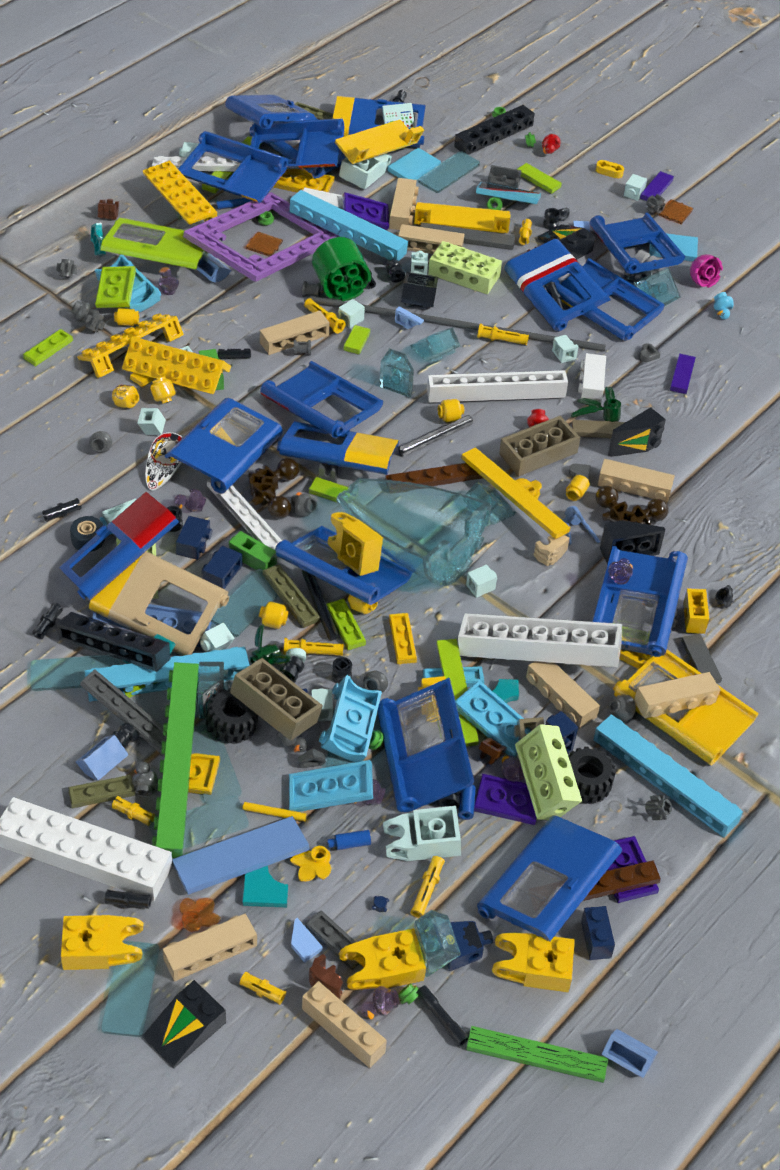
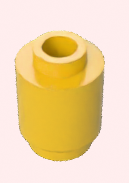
(126, 317)
(577, 487)

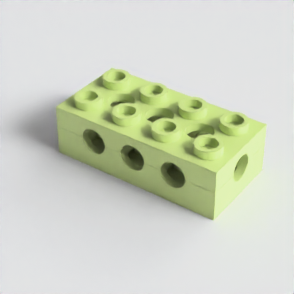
(465, 267)
(548, 772)

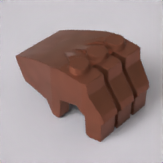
(108, 209)
(326, 977)

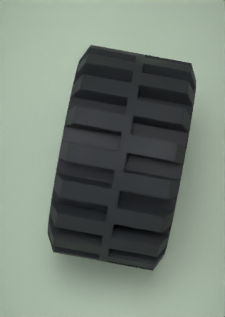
(228, 727)
(597, 764)

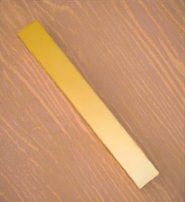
(516, 493)

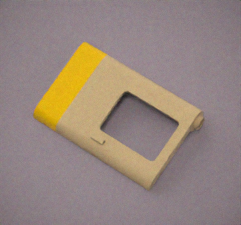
(135, 587)

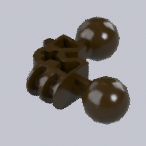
(265, 482)
(607, 498)

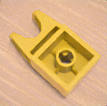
(356, 543)
(98, 941)
(386, 960)
(536, 961)

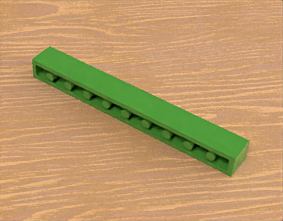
(177, 761)

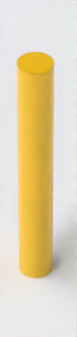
(274, 811)

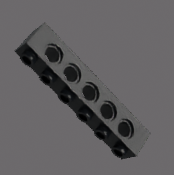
(494, 130)
(114, 641)

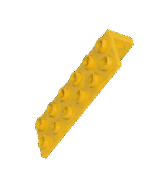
(378, 141)
(180, 192)
(463, 217)
(99, 355)
(178, 365)

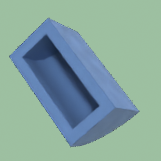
(212, 268)
(102, 757)
(629, 1053)

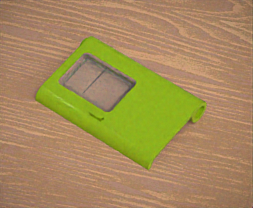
(151, 243)

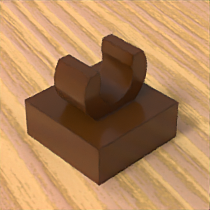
(491, 748)

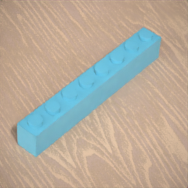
(348, 225)
(130, 674)
(668, 775)

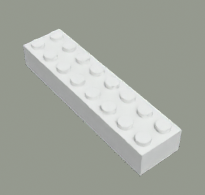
(540, 640)
(84, 848)

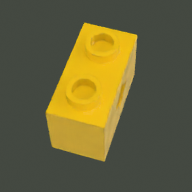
(696, 611)

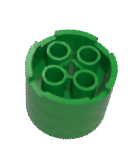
(341, 268)

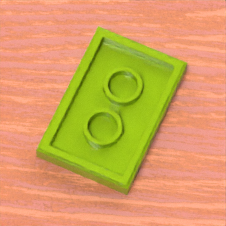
(115, 287)

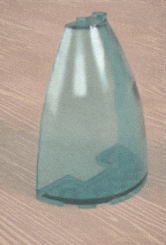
(420, 525)

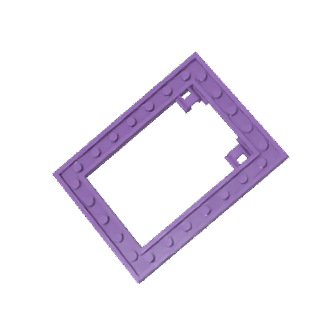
(255, 267)

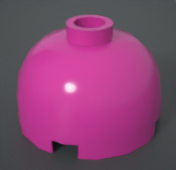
(706, 270)

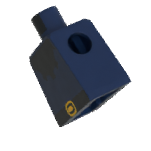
(469, 942)

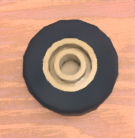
(84, 530)

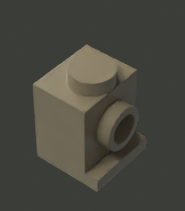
(522, 724)

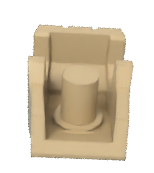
(553, 551)

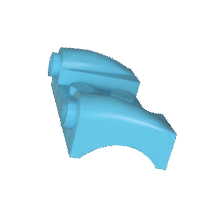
(143, 293)
(351, 721)

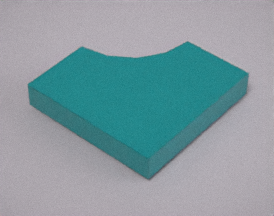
(263, 890)

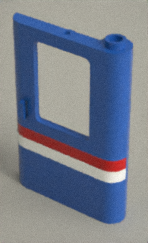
(542, 266)

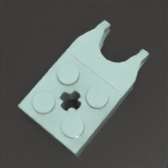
(366, 171)
(425, 834)

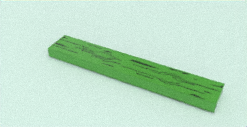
(537, 1054)

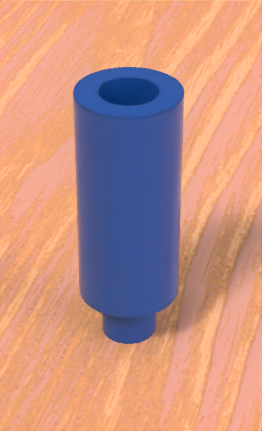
(467, 802)
(350, 840)

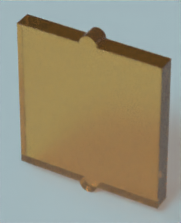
(676, 211)
(264, 244)

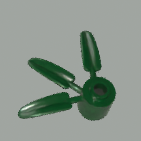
(611, 407)
(268, 652)

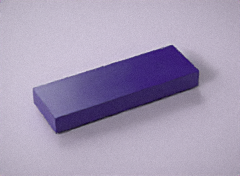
(657, 185)
(682, 373)

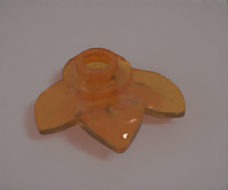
(198, 913)

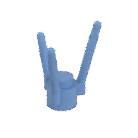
(574, 517)

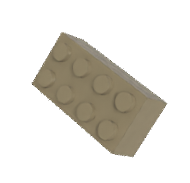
(539, 445)
(276, 699)

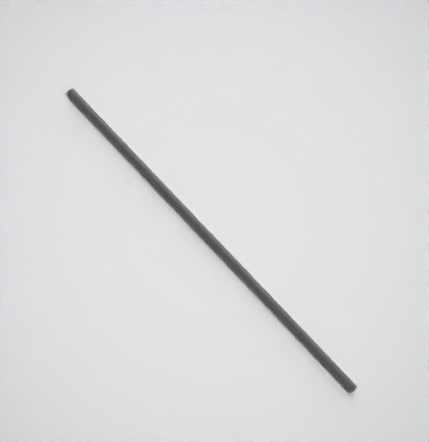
(457, 323)

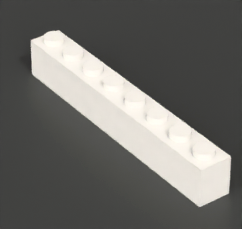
(497, 386)

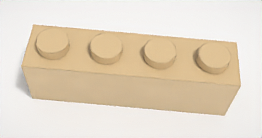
(403, 202)
(428, 239)
(303, 328)
(636, 480)
(563, 692)
(676, 695)
(209, 947)
(344, 1024)

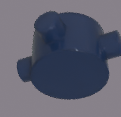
(380, 904)

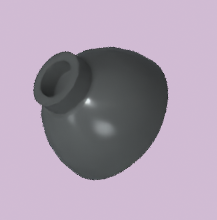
(622, 707)

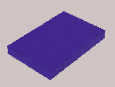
(367, 209)
(504, 799)
(631, 855)

